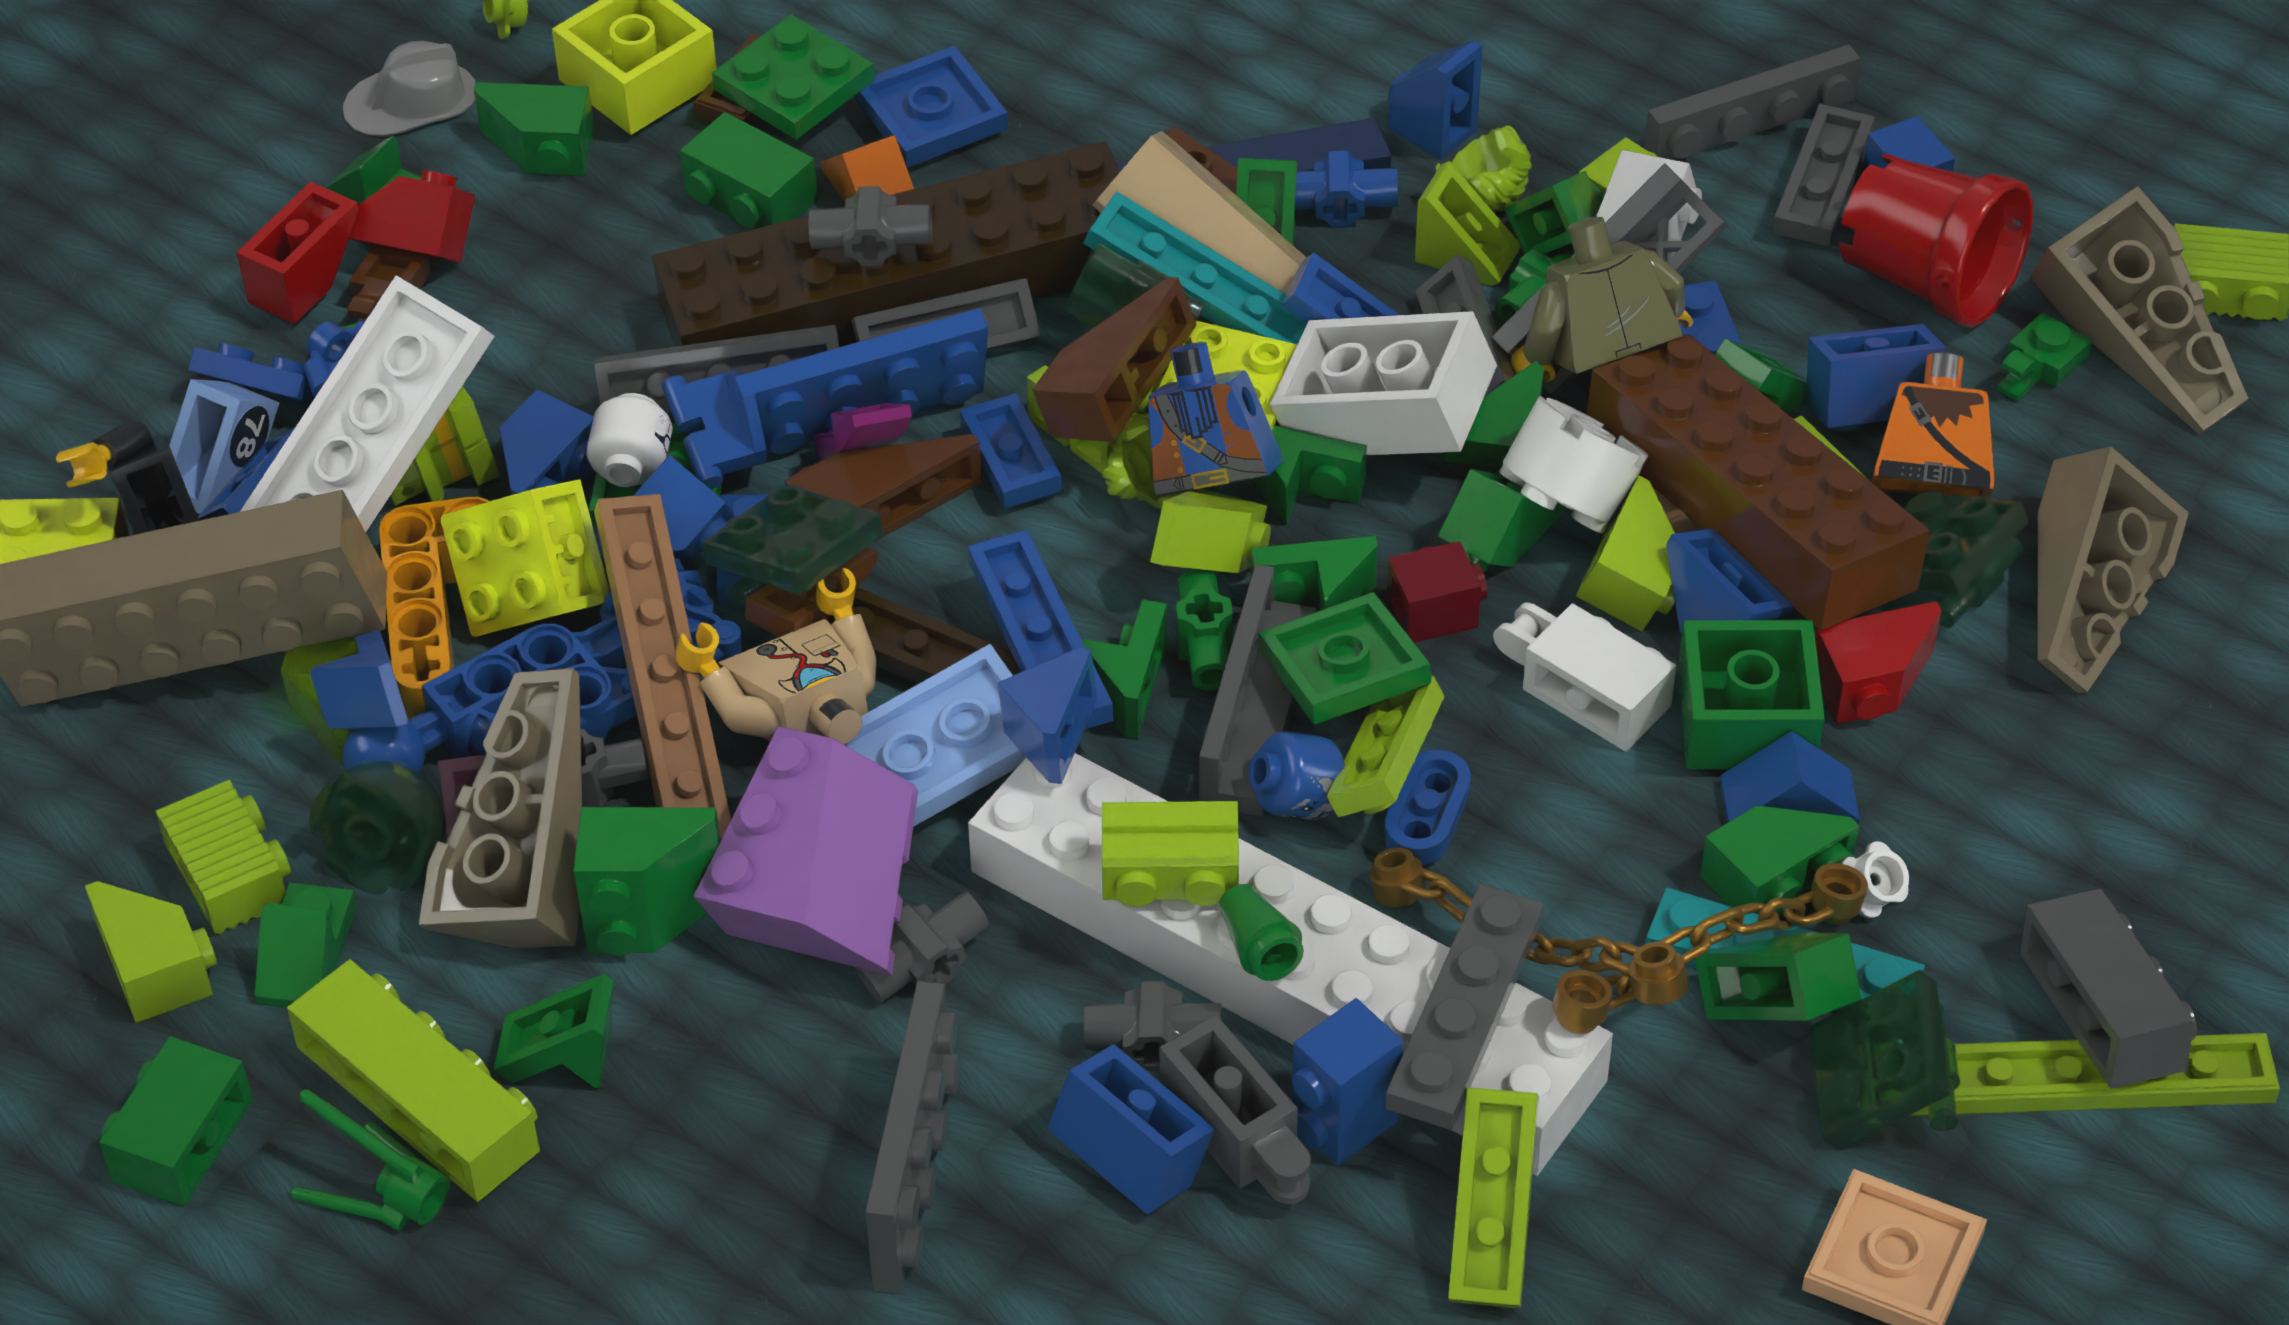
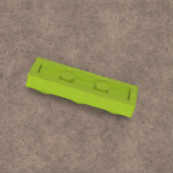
(1385, 751)
(1493, 1198)

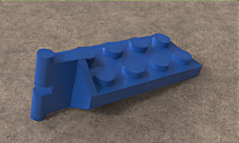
(791, 402)

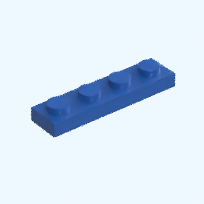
(1029, 607)

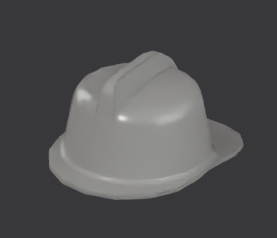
(411, 90)

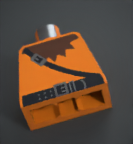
(1937, 435)

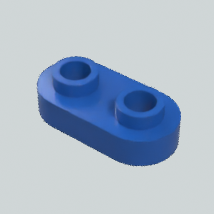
(1425, 811)

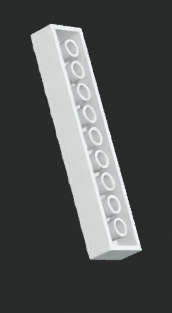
(1048, 851)

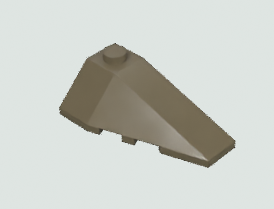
(2133, 296)
(2099, 551)
(515, 840)

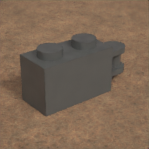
(1245, 1106)

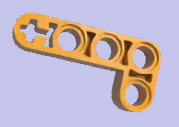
(416, 594)

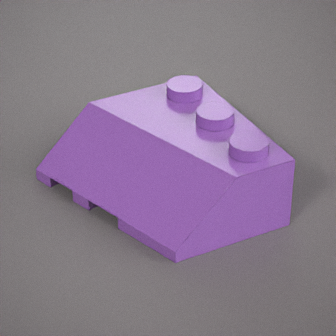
(815, 854)

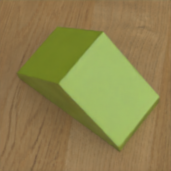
(1459, 222)

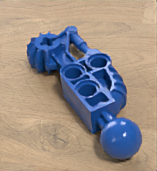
(466, 699)

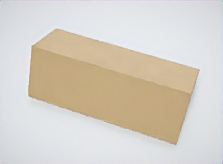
(1196, 202)

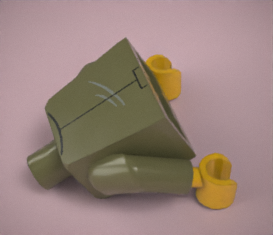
(1602, 304)

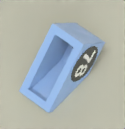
(218, 435)

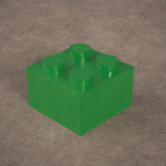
(1746, 688)

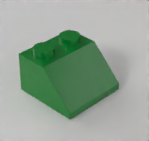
(641, 874)

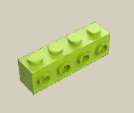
(415, 1078)

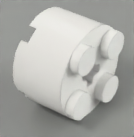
(1572, 462)

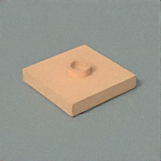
(1893, 1253)

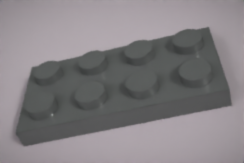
(911, 1132)

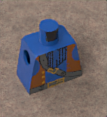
(1207, 427)

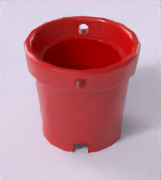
(1940, 235)

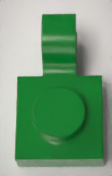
(2043, 352)

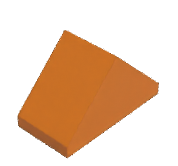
(869, 165)

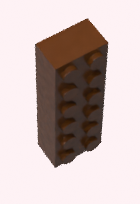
(1760, 481)

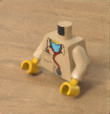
(799, 681)

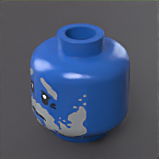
(1295, 774)

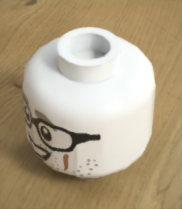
(628, 439)

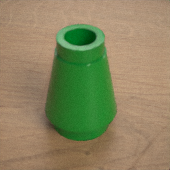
(1262, 936)

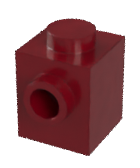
(1435, 591)

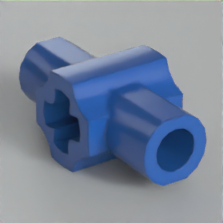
(1343, 189)

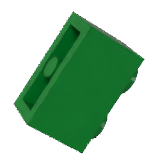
(748, 174)
(175, 1120)

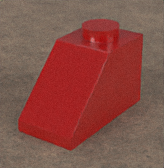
(417, 216)
(297, 253)
(1874, 660)

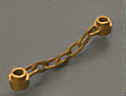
(1836, 897)
(1655, 972)

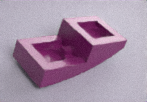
(863, 428)

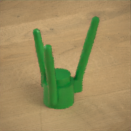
(406, 1182)

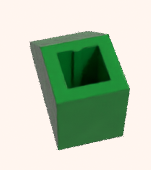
(1774, 853)

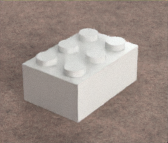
(1388, 381)

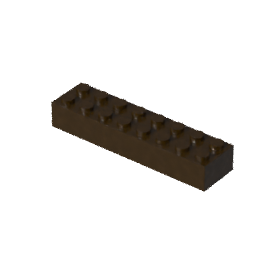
(985, 233)

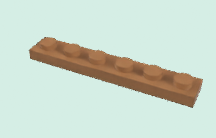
(650, 622)

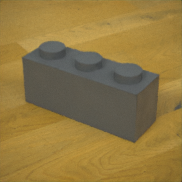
(2107, 988)

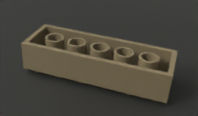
(188, 598)

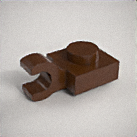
(377, 273)

